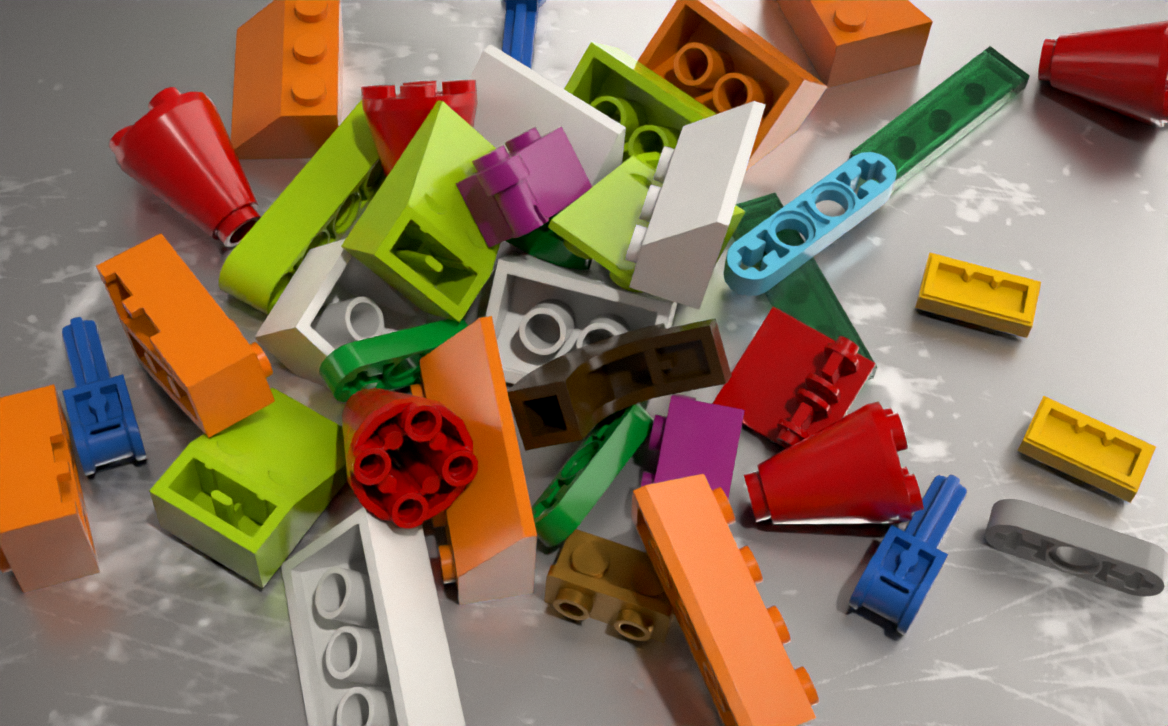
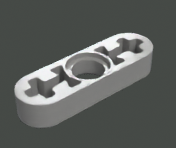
(1077, 547)

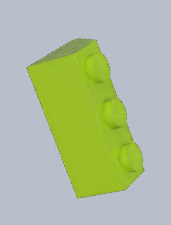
(634, 98)

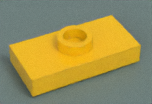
(978, 295)
(1087, 449)

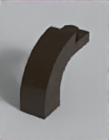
(588, 384)

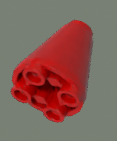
(1113, 69)
(397, 117)
(189, 164)
(405, 455)
(839, 475)

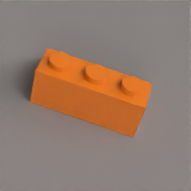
(730, 65)
(288, 80)

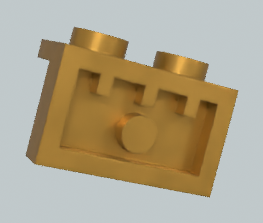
(609, 585)

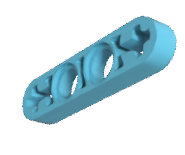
(804, 217)

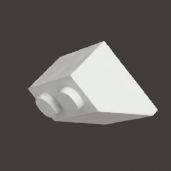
(329, 305)

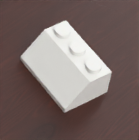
(519, 99)
(693, 205)
(556, 309)

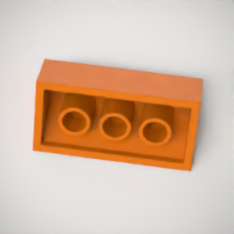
(492, 519)
(719, 606)

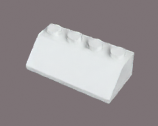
(370, 628)

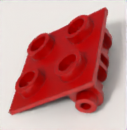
(794, 380)

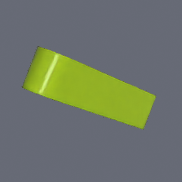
(306, 215)

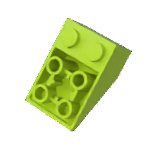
(605, 217)
(419, 226)
(254, 486)

